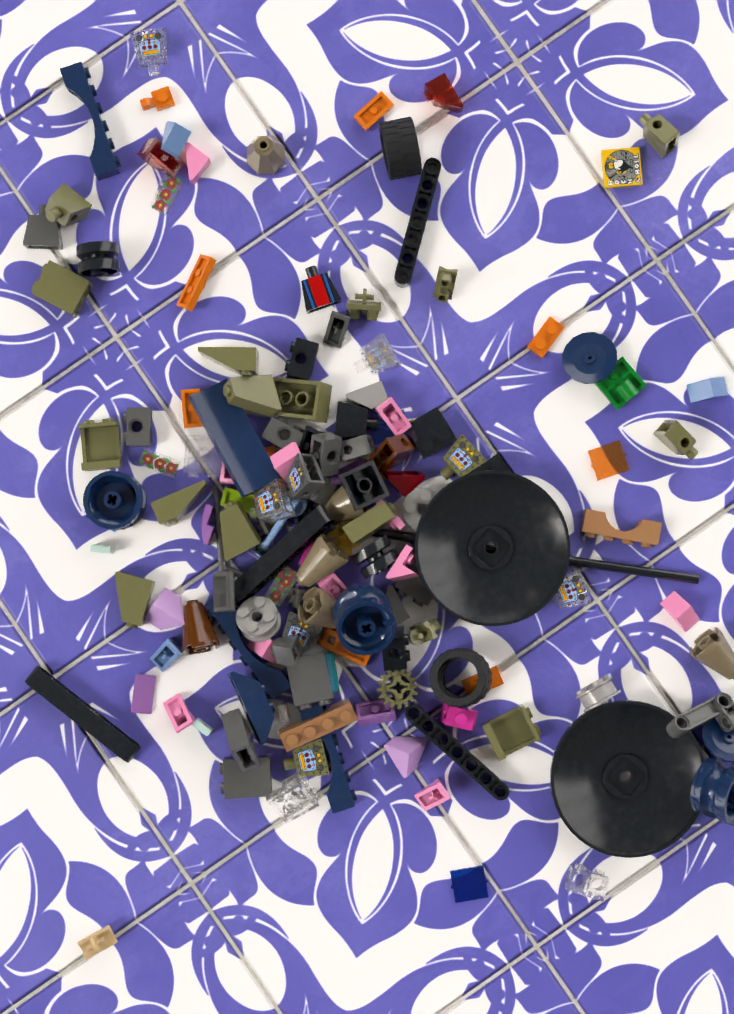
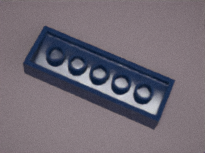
(234, 440)

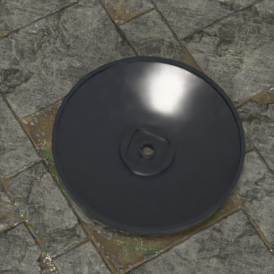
(528, 555)
(631, 815)

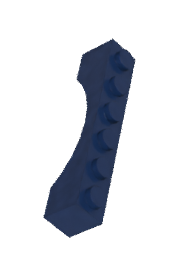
(102, 157)
(273, 678)
(339, 792)

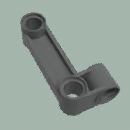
(719, 707)

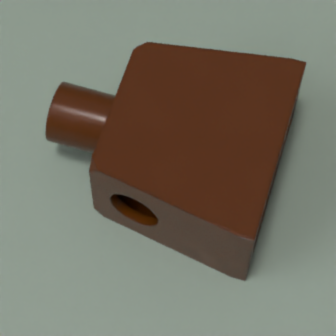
(398, 448)

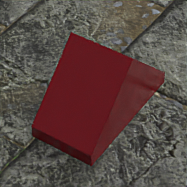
(404, 481)

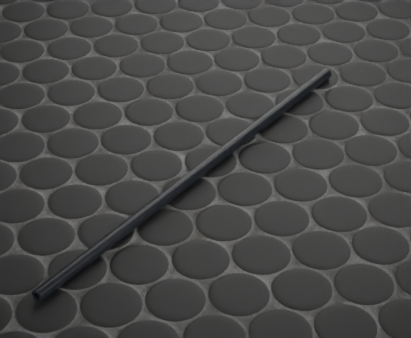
(577, 561)

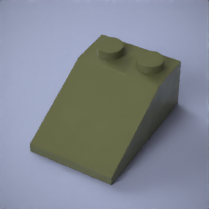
(239, 360)
(303, 399)
(177, 504)

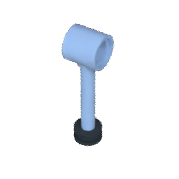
(299, 507)

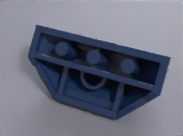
(255, 704)

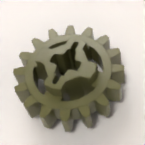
(397, 697)

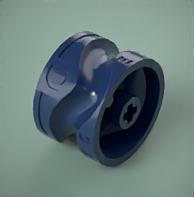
(129, 505)
(364, 620)
(714, 790)

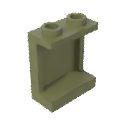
(61, 288)
(101, 445)
(511, 731)

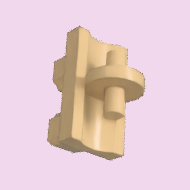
(97, 942)

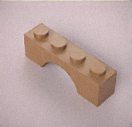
(596, 523)
(304, 731)

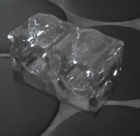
(585, 887)

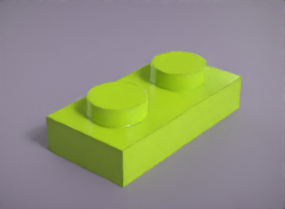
(231, 494)

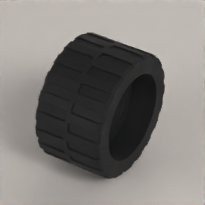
(400, 148)
(438, 683)

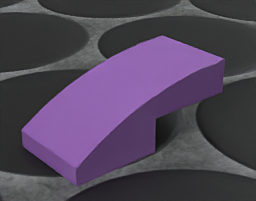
(207, 530)

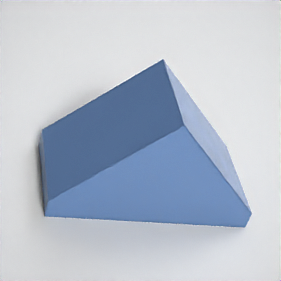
(174, 138)
(707, 389)
(166, 654)

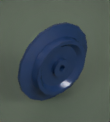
(593, 347)
(718, 741)

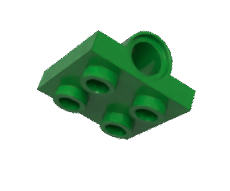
(621, 384)

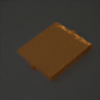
(608, 460)

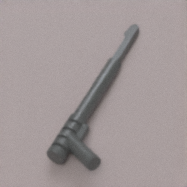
(224, 566)

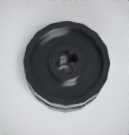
(98, 258)
(376, 558)

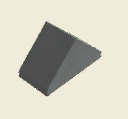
(336, 329)

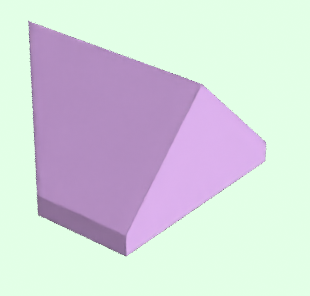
(166, 611)
(406, 752)

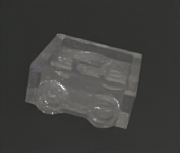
(201, 457)
(293, 798)

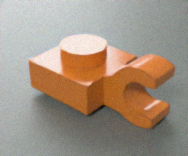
(160, 99)

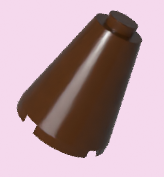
(198, 630)

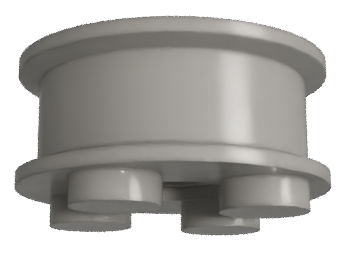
(411, 503)
(253, 609)
(597, 693)

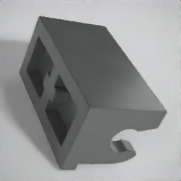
(224, 591)

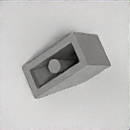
(369, 396)

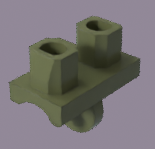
(445, 284)
(355, 306)
(424, 631)

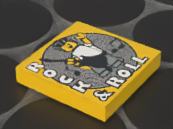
(621, 167)

